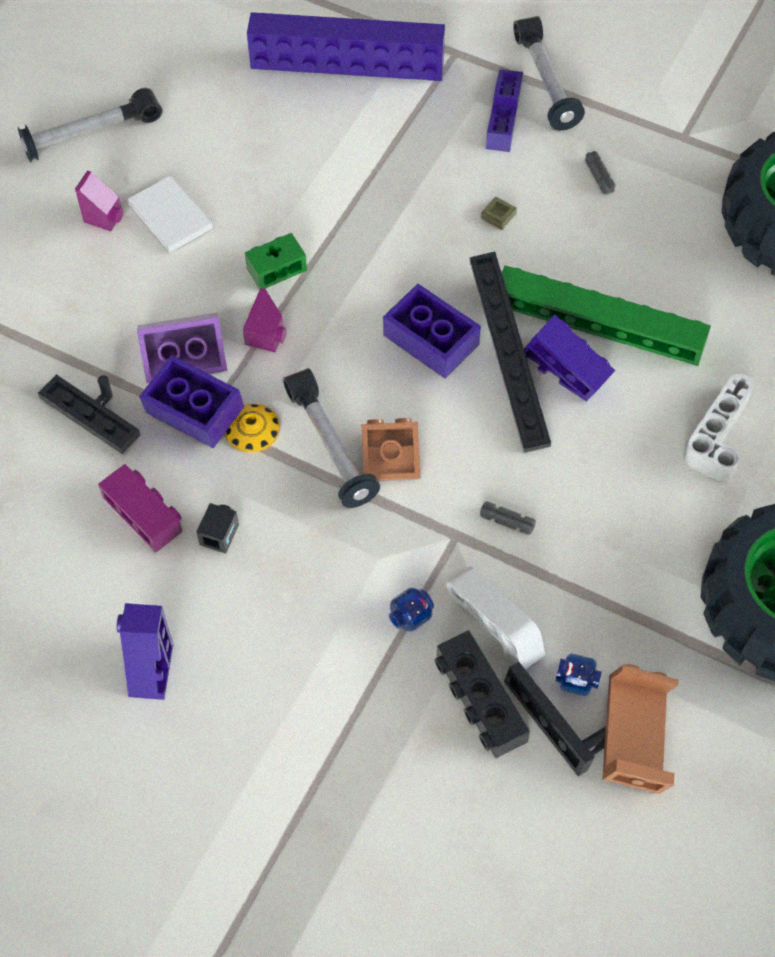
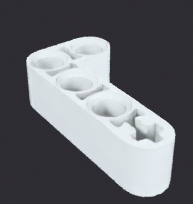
(721, 422)
(499, 616)

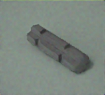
(600, 172)
(507, 518)

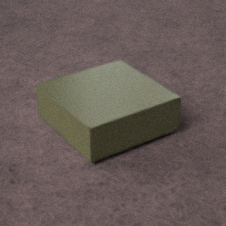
(498, 213)

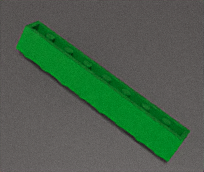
(606, 316)

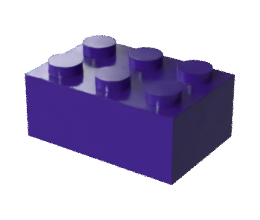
(431, 330)
(192, 401)

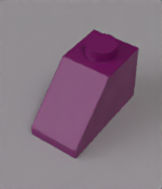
(98, 202)
(264, 324)

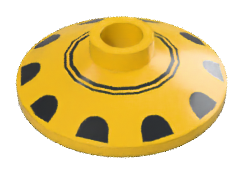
(255, 436)

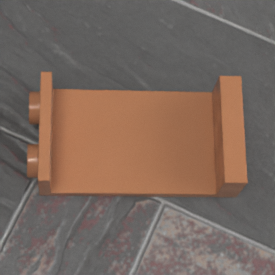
(637, 729)

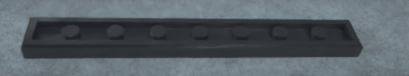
(510, 352)

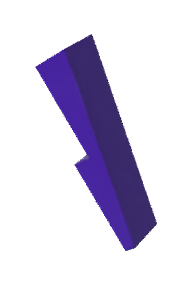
(504, 110)

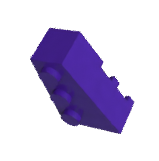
(145, 650)

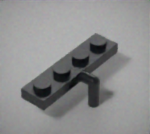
(90, 413)

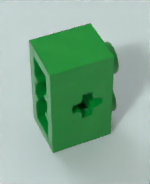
(275, 261)

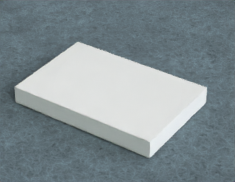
(170, 213)

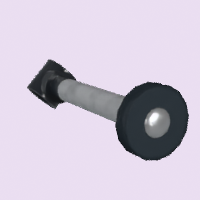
(141, 107)
(565, 111)
(358, 488)

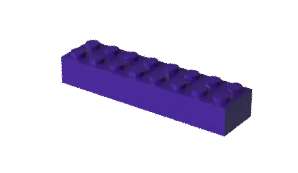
(346, 46)

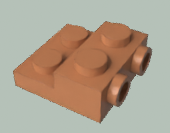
(391, 449)

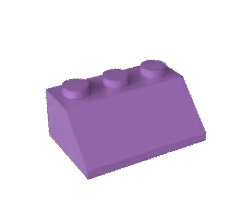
(191, 339)

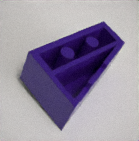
(568, 358)

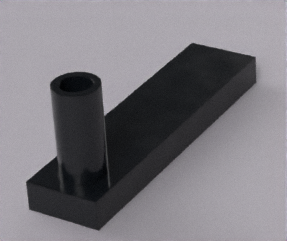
(576, 752)

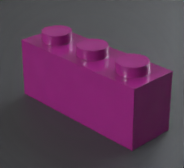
(141, 507)

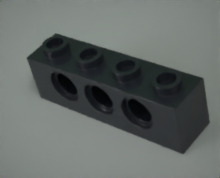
(465, 651)

